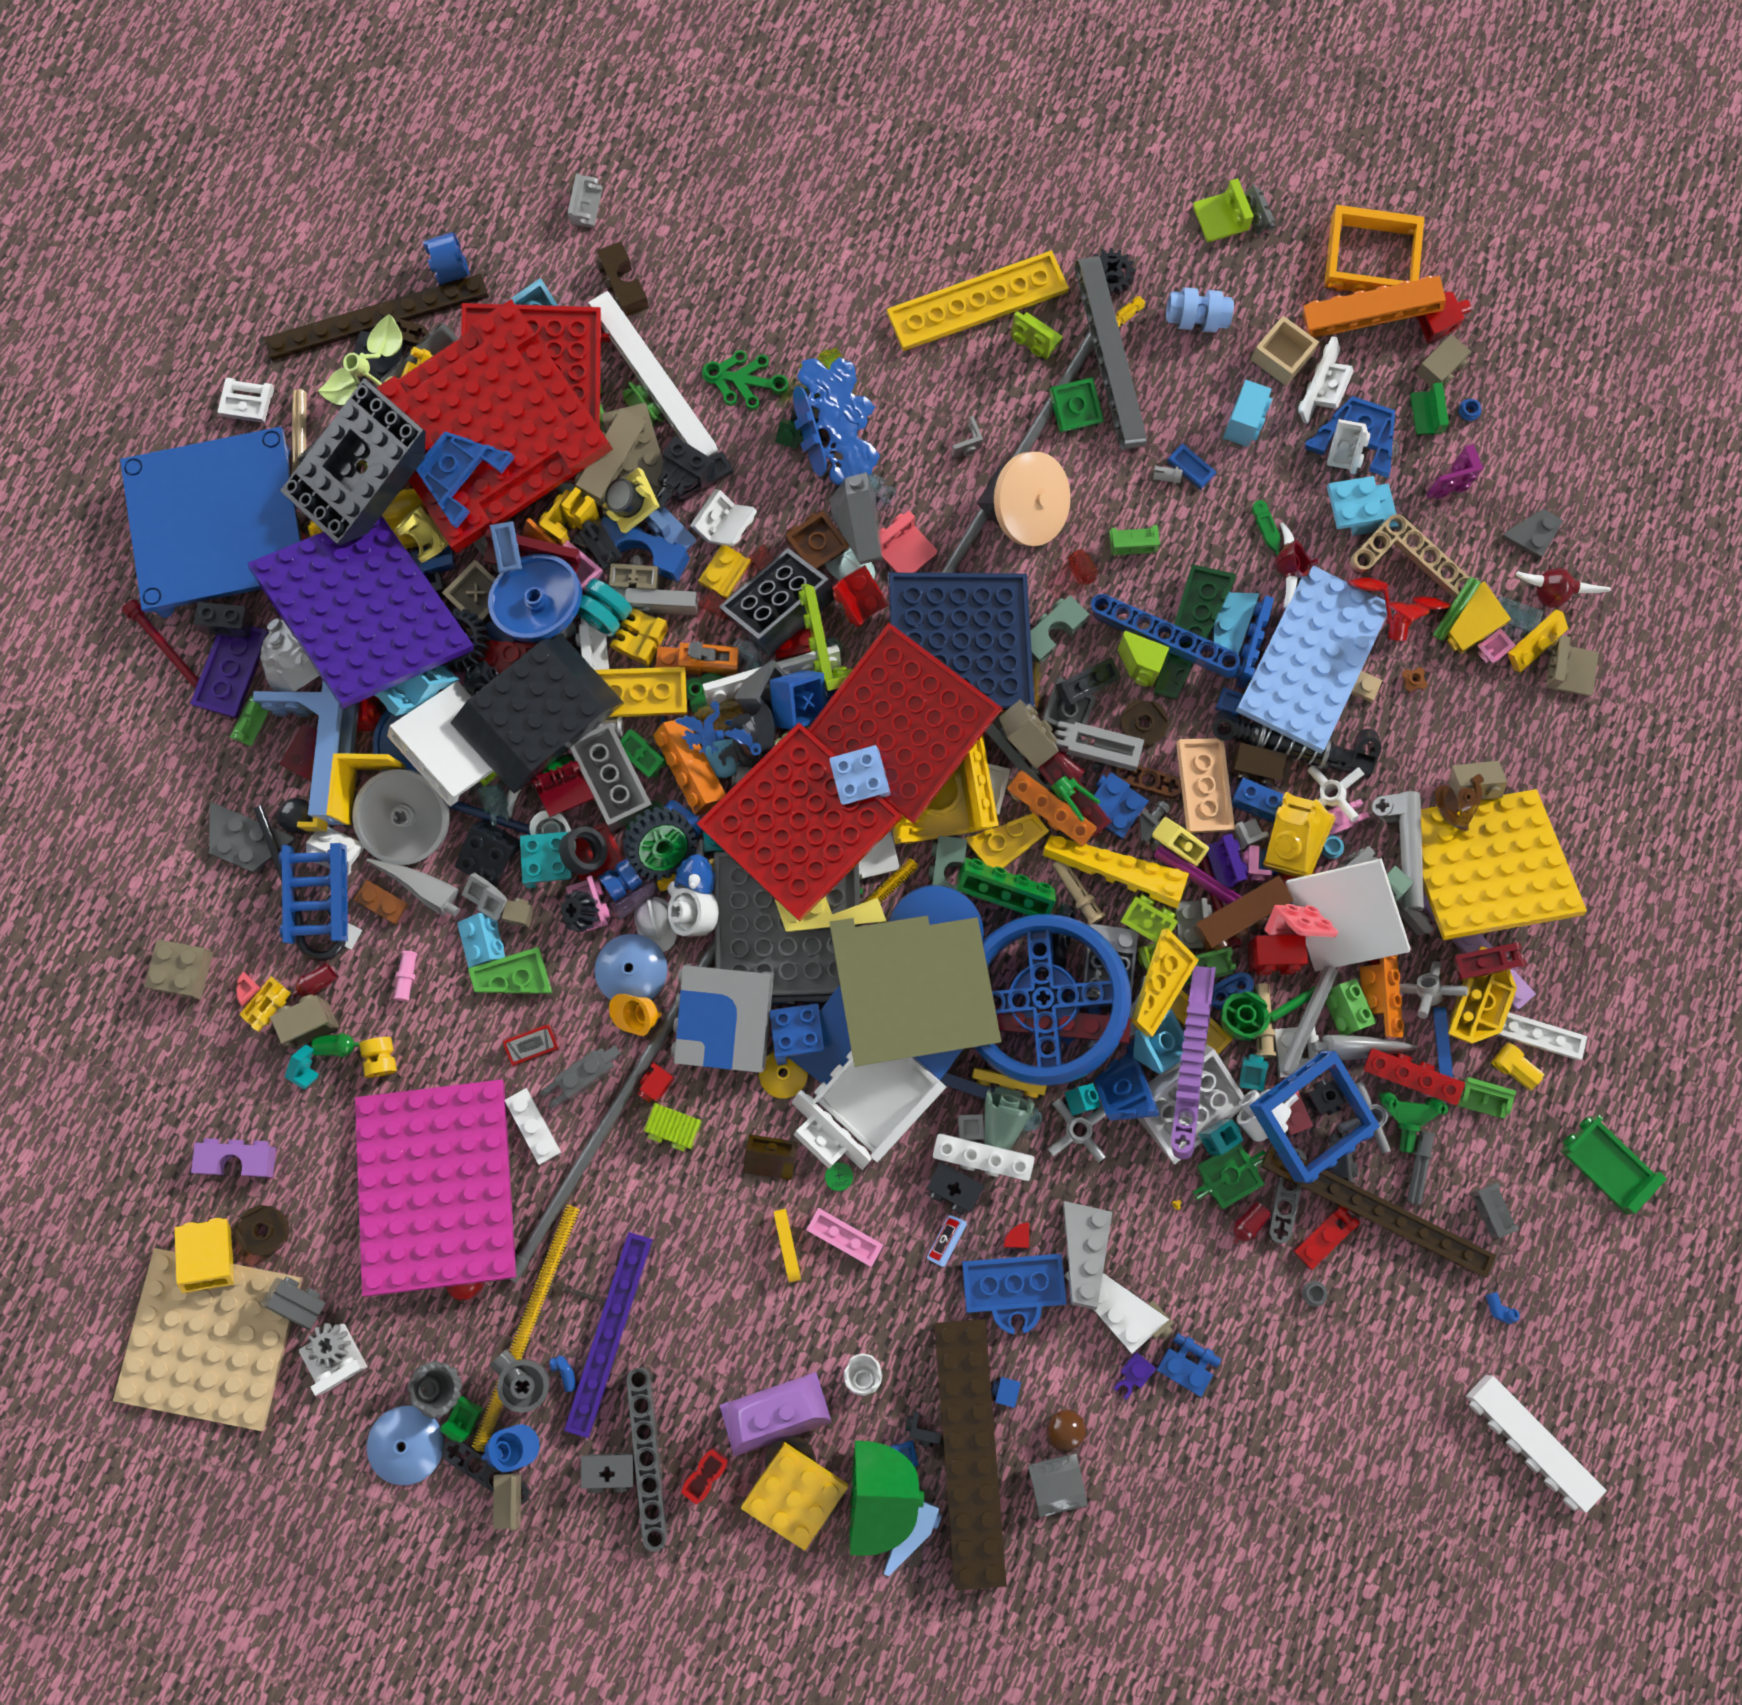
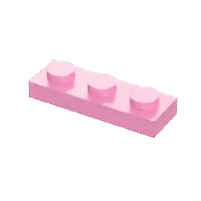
(844, 1237)

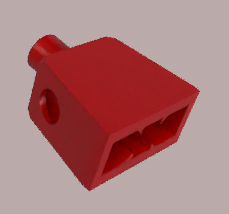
(1441, 323)

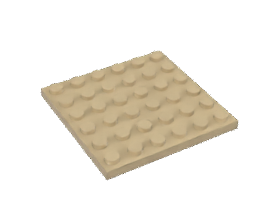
(205, 1349)

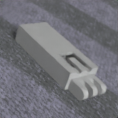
(661, 601)
(1108, 746)

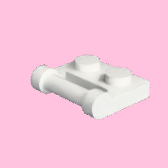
(245, 406)

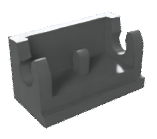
(1494, 1211)

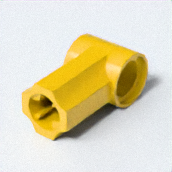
(1511, 1062)

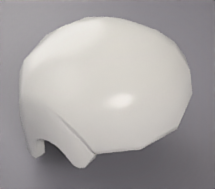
(863, 1374)

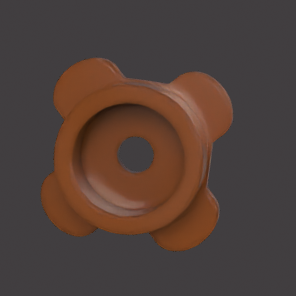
(1411, 685)

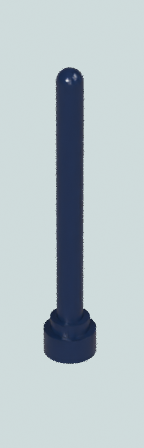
(479, 813)

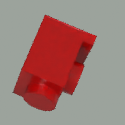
(655, 1084)

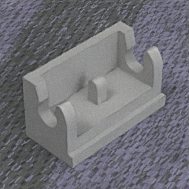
(584, 201)

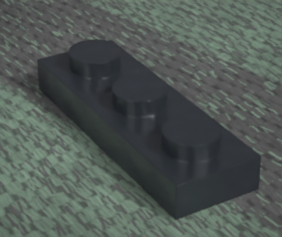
(1088, 681)

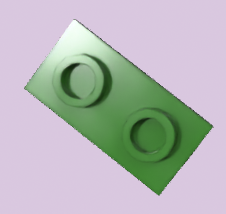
(638, 395)
(249, 723)

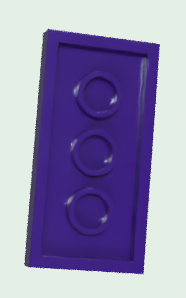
(229, 673)

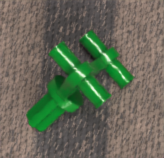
(1411, 1116)

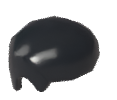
(291, 812)

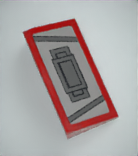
(530, 1045)

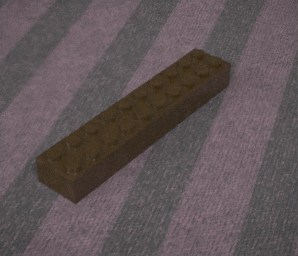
(969, 1455)

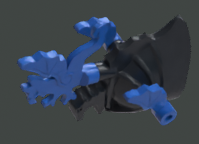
(748, 733)

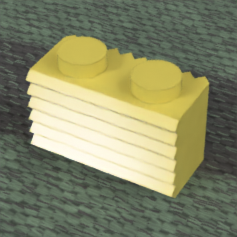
(1180, 841)

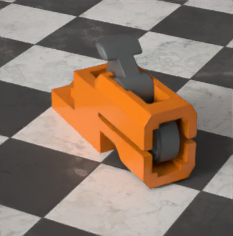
(700, 658)

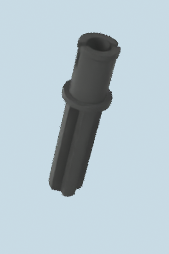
(1420, 1168)

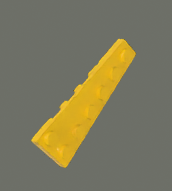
(1159, 881)

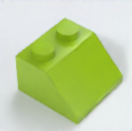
(1142, 658)

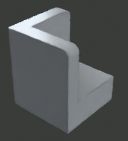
(1249, 833)

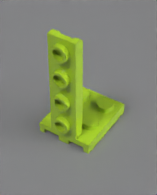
(817, 641)

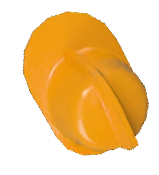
(633, 1013)

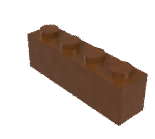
(1242, 914)

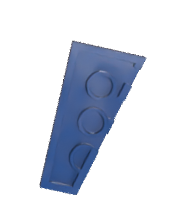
(1249, 651)

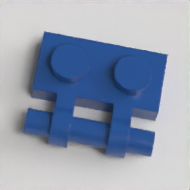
(1184, 1371)

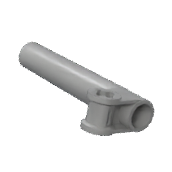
(1407, 811)

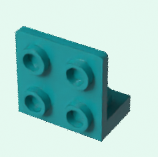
(541, 859)

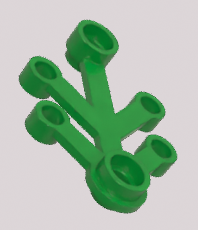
(742, 378)

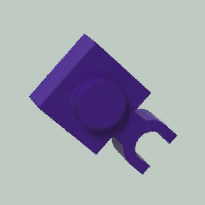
(1136, 1371)

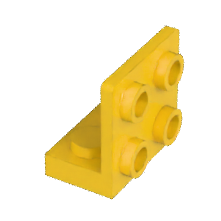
(553, 521)

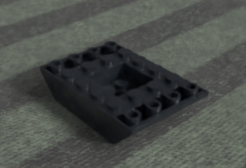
(330, 478)

